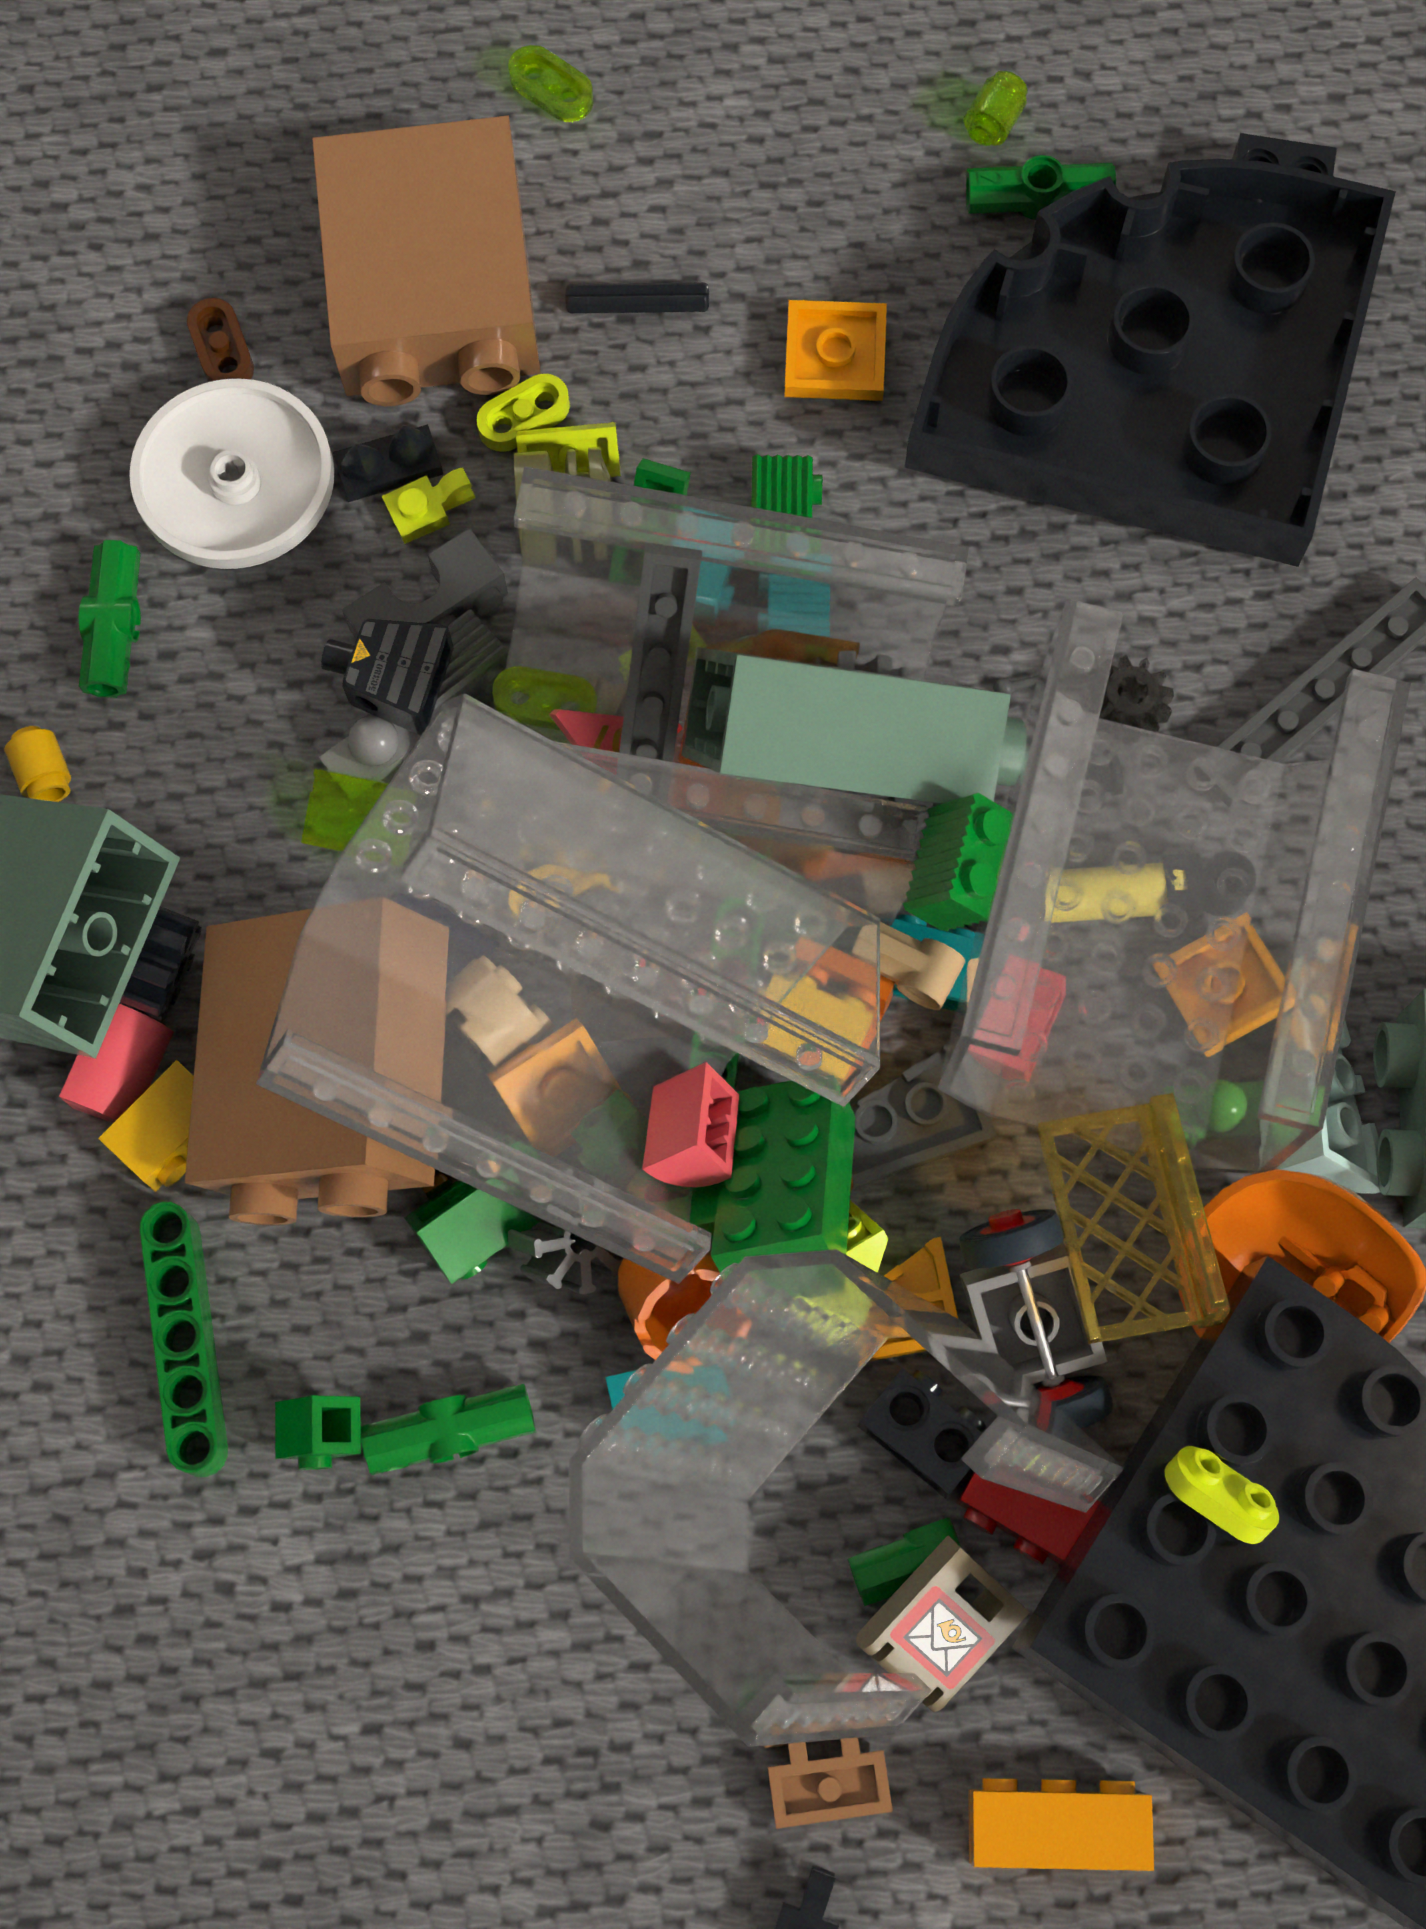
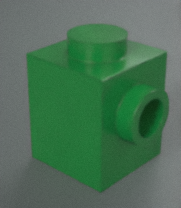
(317, 1430)

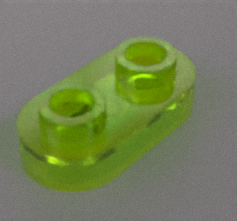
(554, 85)
(545, 692)

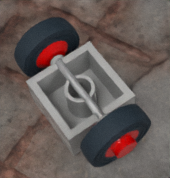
(1030, 1309)

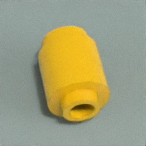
(38, 764)

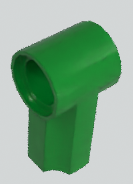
(885, 1568)

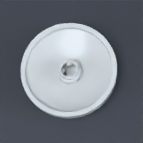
(232, 473)

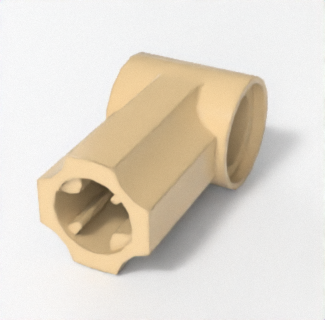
(919, 968)

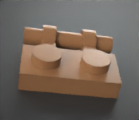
(828, 1787)

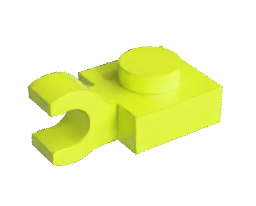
(421, 508)

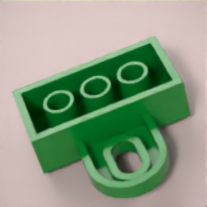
(786, 1177)

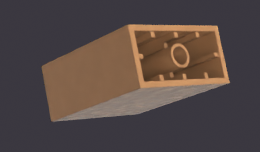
(425, 259)
(250, 1138)

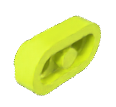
(520, 411)
(1222, 1494)

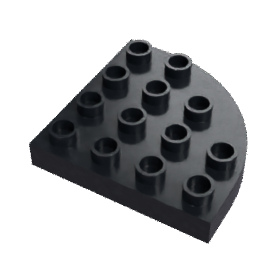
(1164, 354)
(1285, 1661)

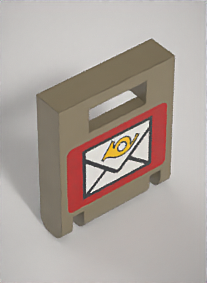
(935, 1630)

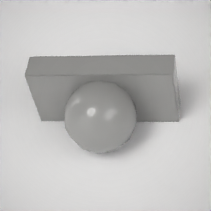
(371, 749)

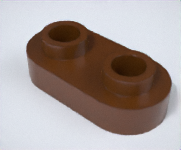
(221, 347)

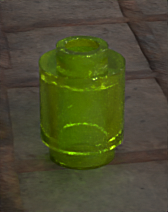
(996, 108)

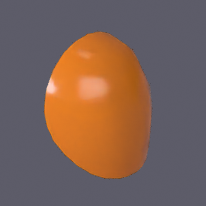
(1324, 1239)

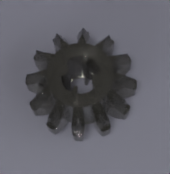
(1143, 689)

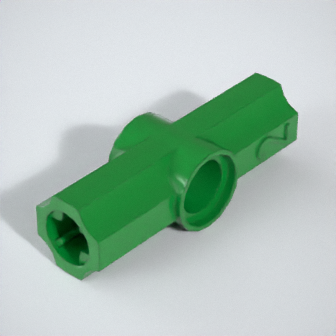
(1015, 187)
(109, 619)
(447, 1428)

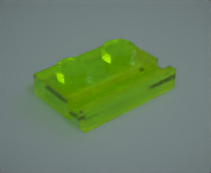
(338, 807)

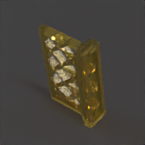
(1181, 1210)

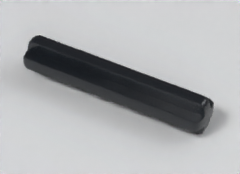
(637, 297)

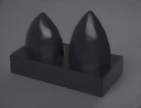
(388, 462)

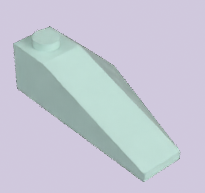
(1344, 1147)

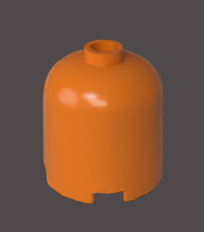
(659, 1303)

